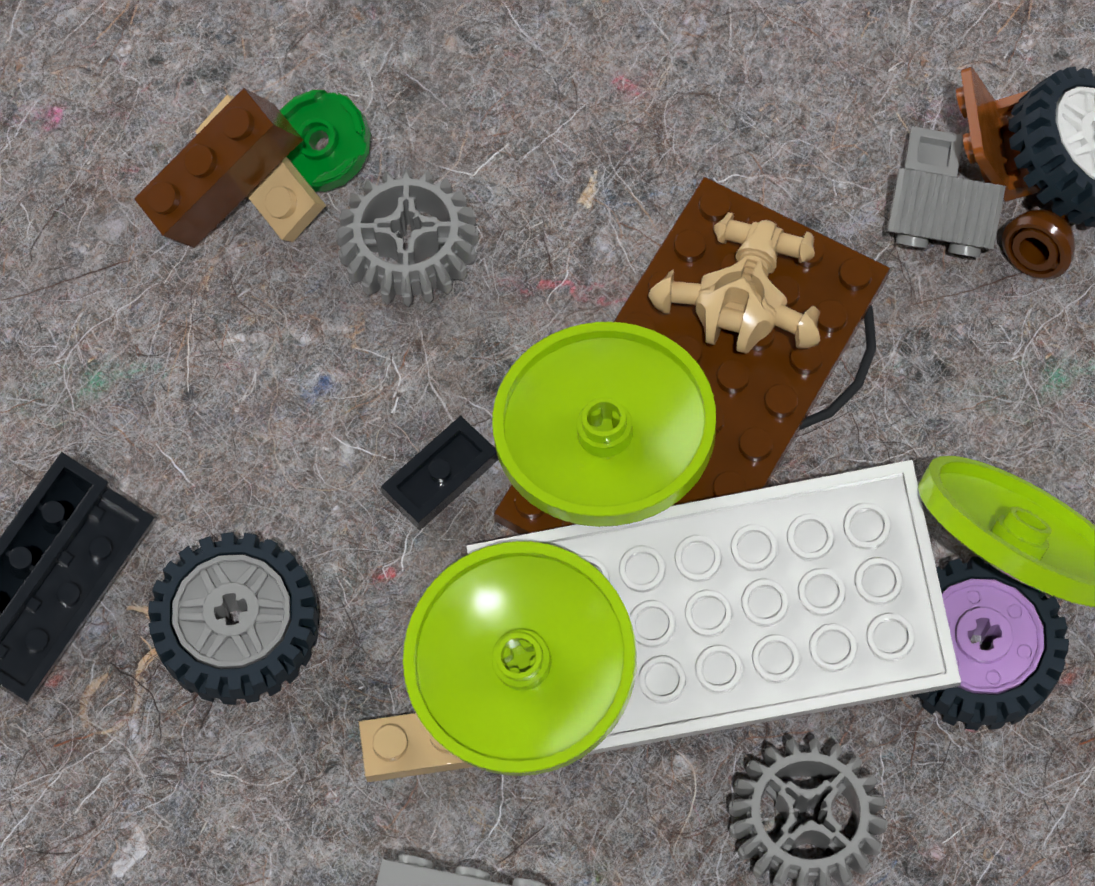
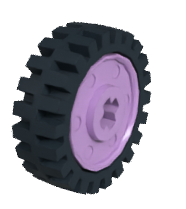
(1024, 649)

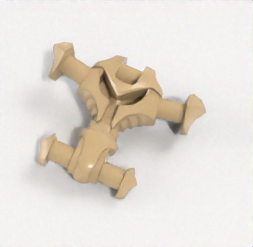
(742, 295)

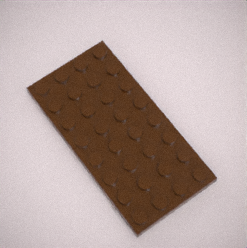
(756, 394)

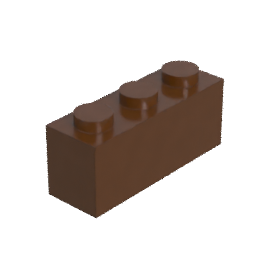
(218, 168)

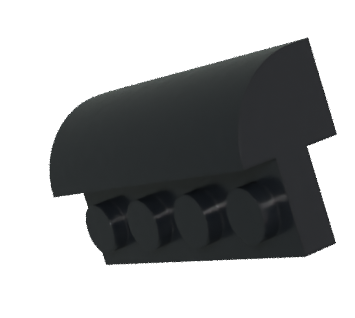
(57, 568)

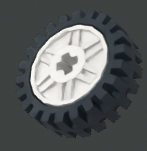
(1058, 142)

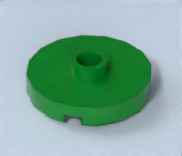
(333, 117)

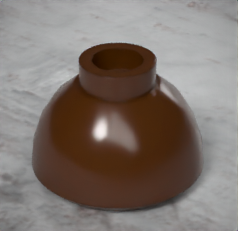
(1039, 243)

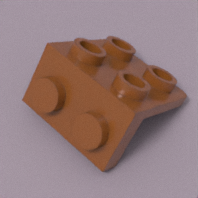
(989, 135)

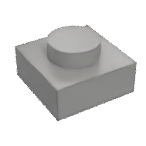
(933, 151)

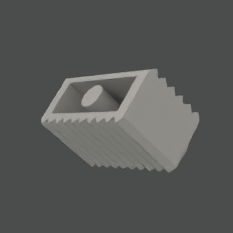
(945, 210)

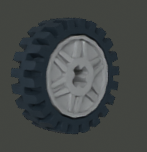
(194, 612)

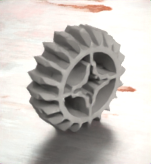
(369, 230)
(792, 799)

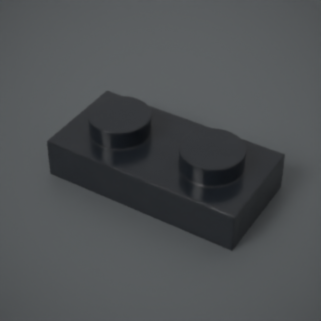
(439, 472)

